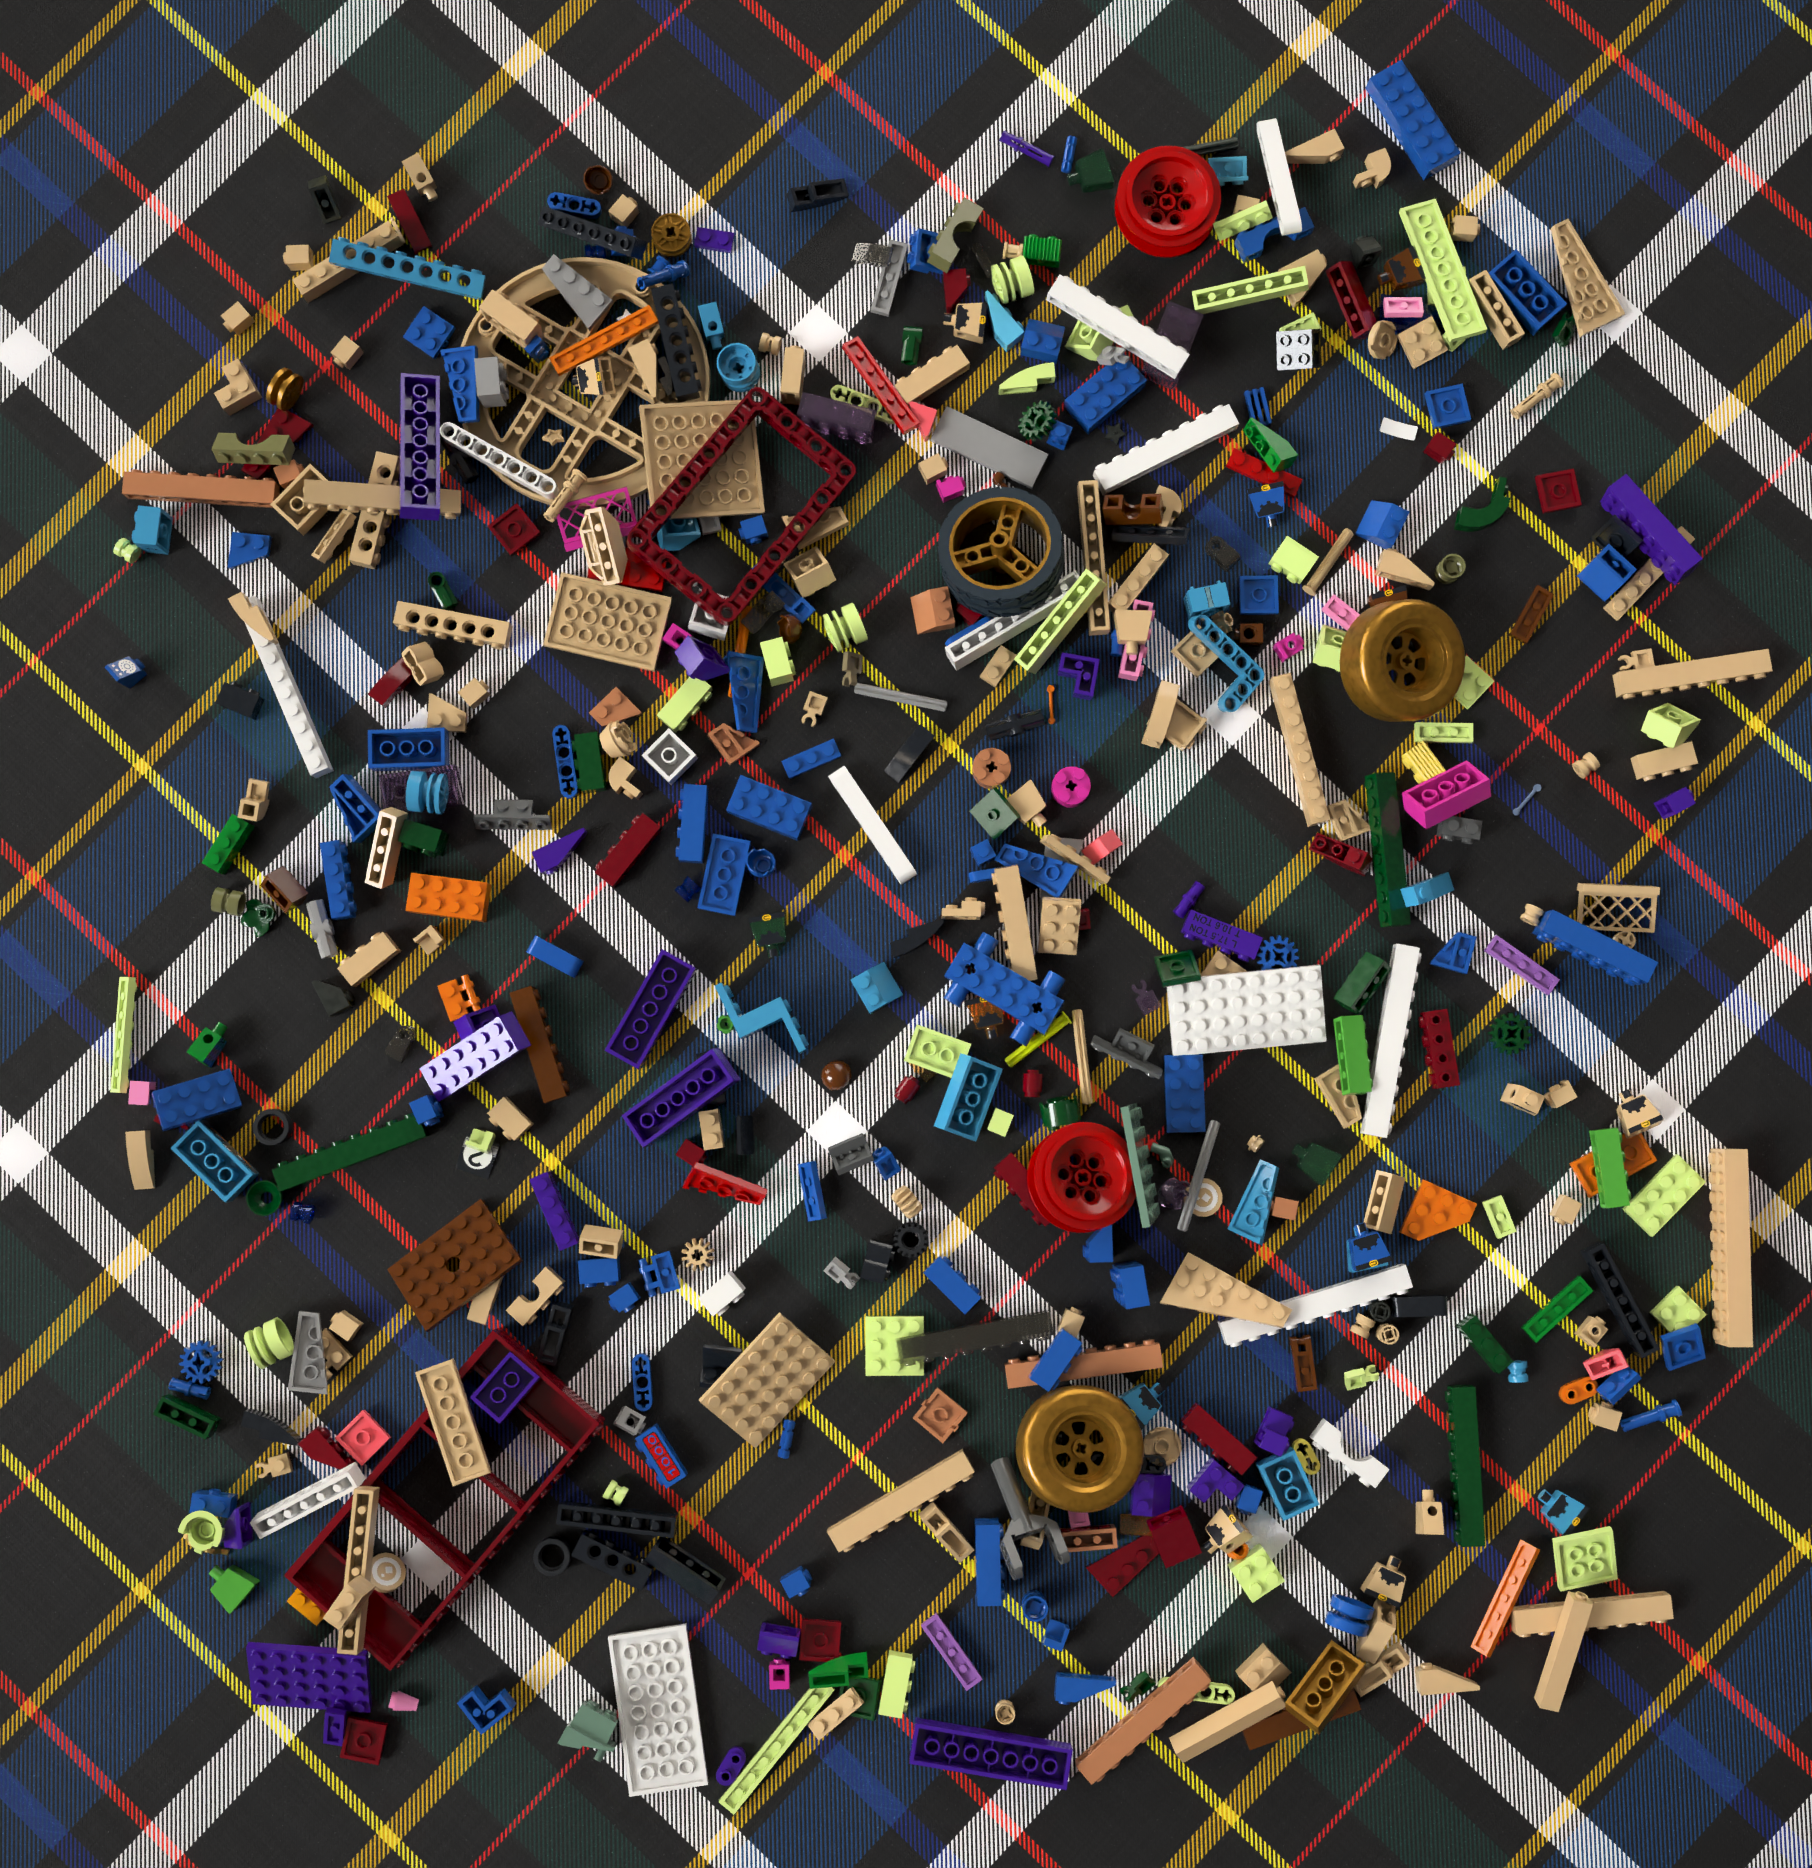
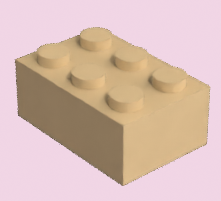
(510, 318)
(291, 502)

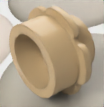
(1255, 1143)

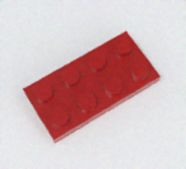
(638, 574)

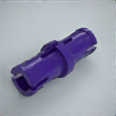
(1189, 899)

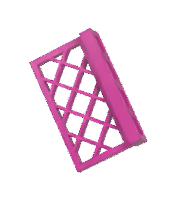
(575, 542)

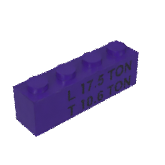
(1222, 935)
(554, 1210)

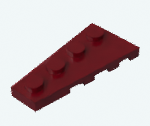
(281, 424)
(1123, 1564)

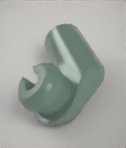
(1164, 1153)

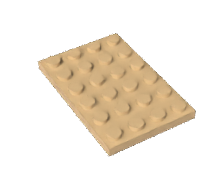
(607, 622)
(767, 1380)

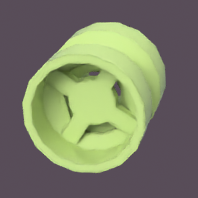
(127, 550)
(619, 1495)

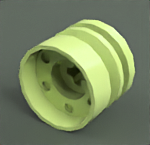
(1016, 278)
(845, 627)
(269, 1343)

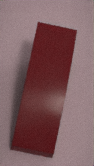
(409, 221)
(391, 683)

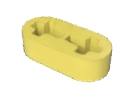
(1309, 1454)

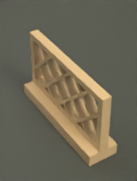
(1621, 891)

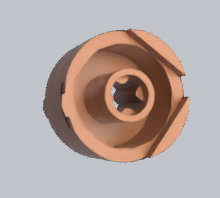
(989, 757)

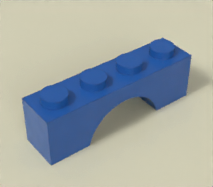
(1250, 243)

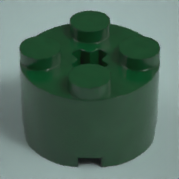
(1060, 1112)

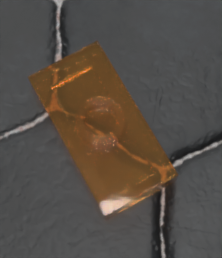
(1134, 1525)

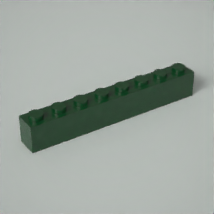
(1387, 848)
(348, 1153)
(1465, 1465)

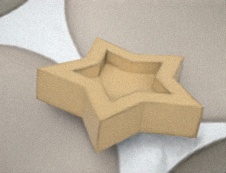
(553, 436)

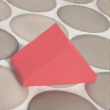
(925, 416)
(1102, 847)
(1605, 1363)

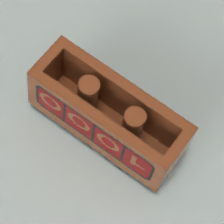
(1090, 1537)

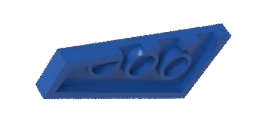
(462, 378)
(746, 684)
(1040, 870)

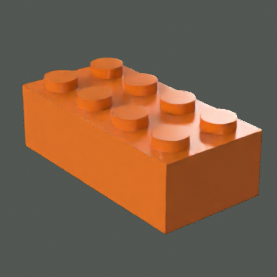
(448, 897)

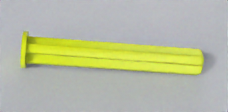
(1037, 1040)

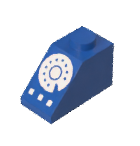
(127, 671)

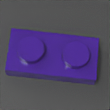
(714, 240)
(334, 1726)

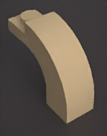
(1161, 714)

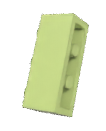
(685, 703)
(896, 1684)

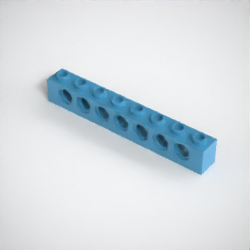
(341, 246)

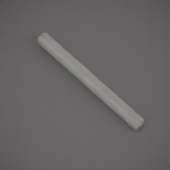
(1198, 1175)

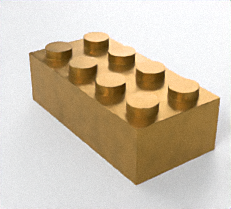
(1325, 1687)

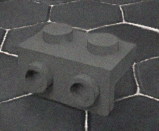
(850, 1154)

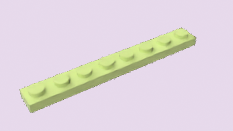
(774, 1748)

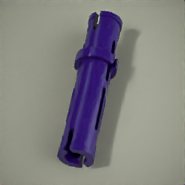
(1006, 138)

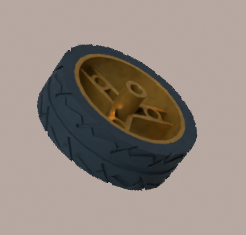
(1011, 508)

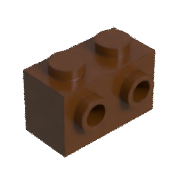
(284, 889)

